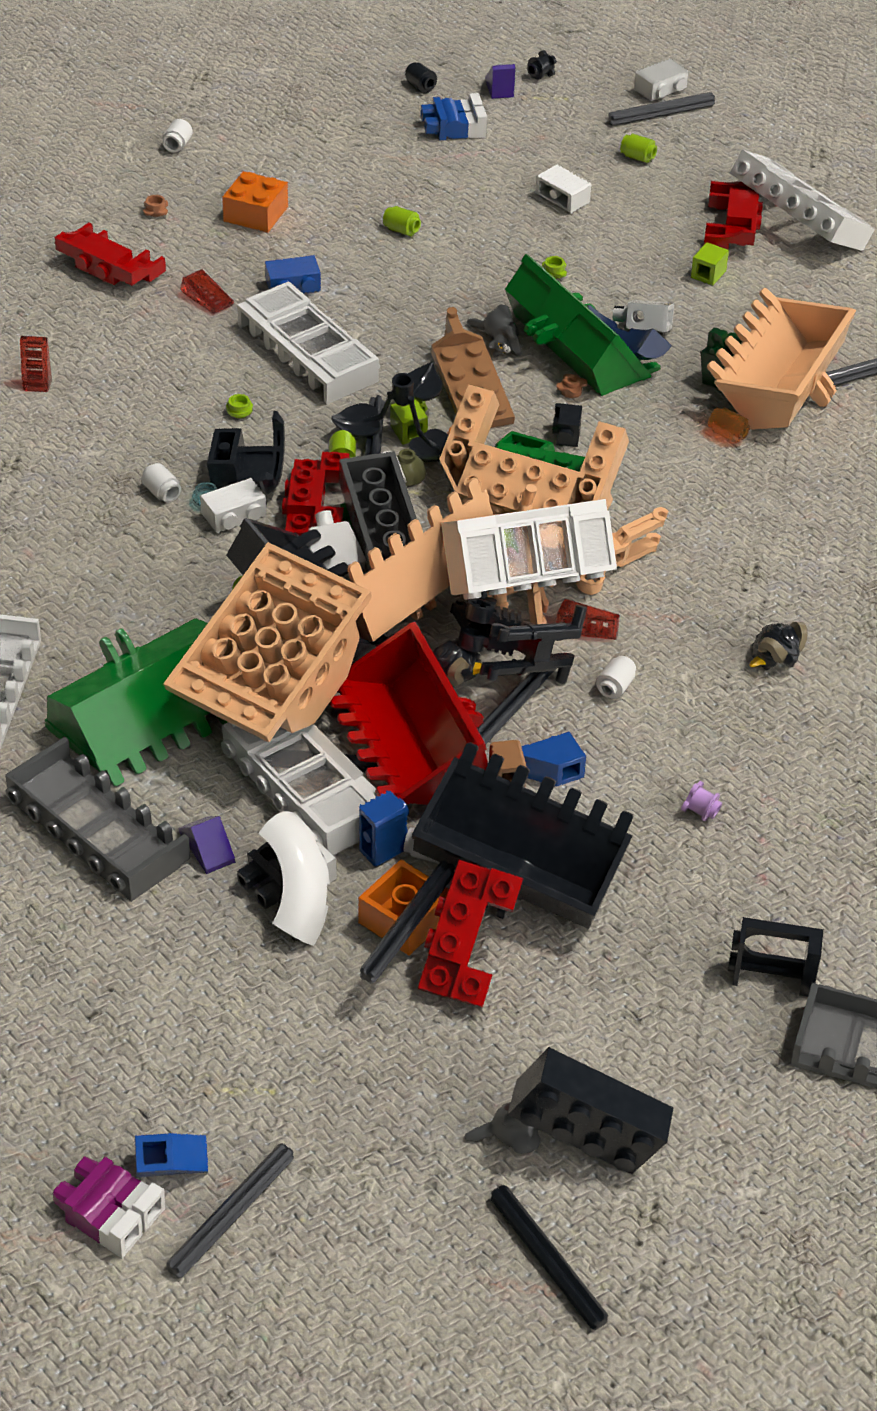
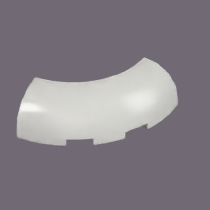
(303, 874)

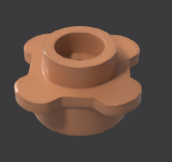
(155, 206)
(571, 385)

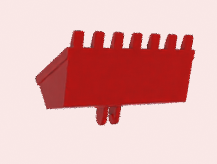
(407, 716)

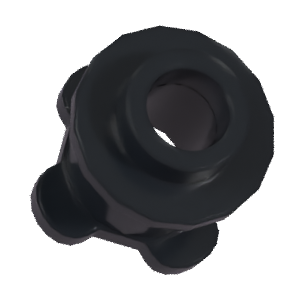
(541, 65)

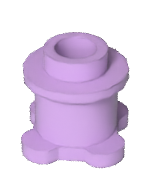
(702, 802)

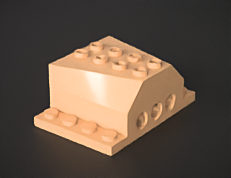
(274, 646)

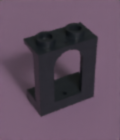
(749, 960)

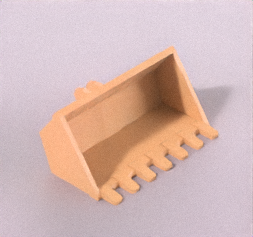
(781, 359)
(412, 571)

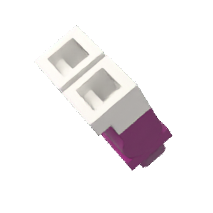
(109, 1204)

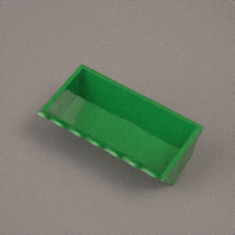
(573, 330)
(126, 705)

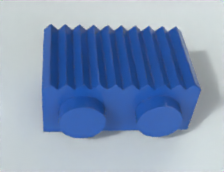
(299, 271)
(382, 828)

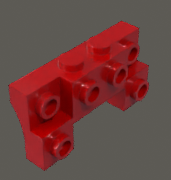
(743, 214)
(106, 258)
(308, 489)
(459, 922)

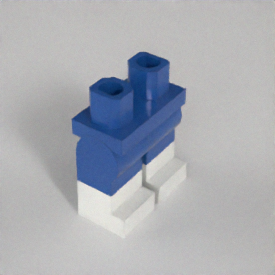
(455, 118)

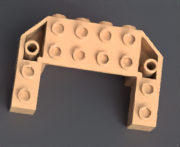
(508, 473)

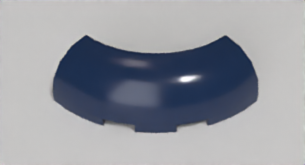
(643, 343)

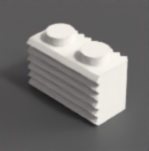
(660, 79)
(563, 188)
(232, 504)

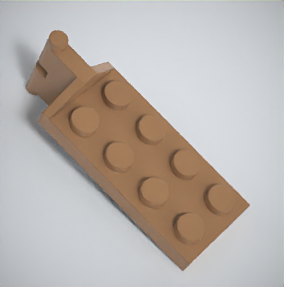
(464, 361)

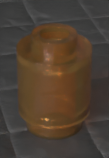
(729, 424)

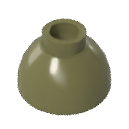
(412, 467)

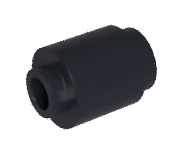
(421, 77)

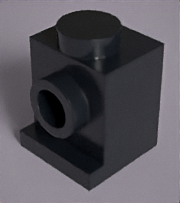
(567, 424)

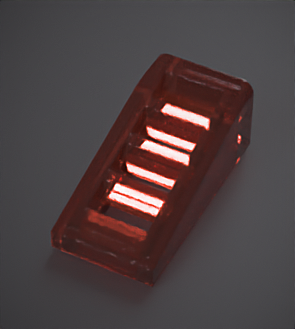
(190, 287)
(35, 379)
(590, 629)

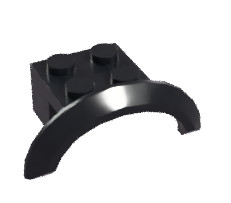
(233, 461)

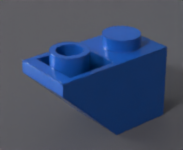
(556, 758)
(170, 1154)

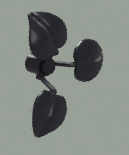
(422, 384)

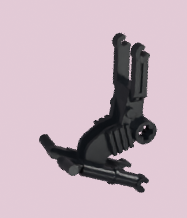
(490, 627)

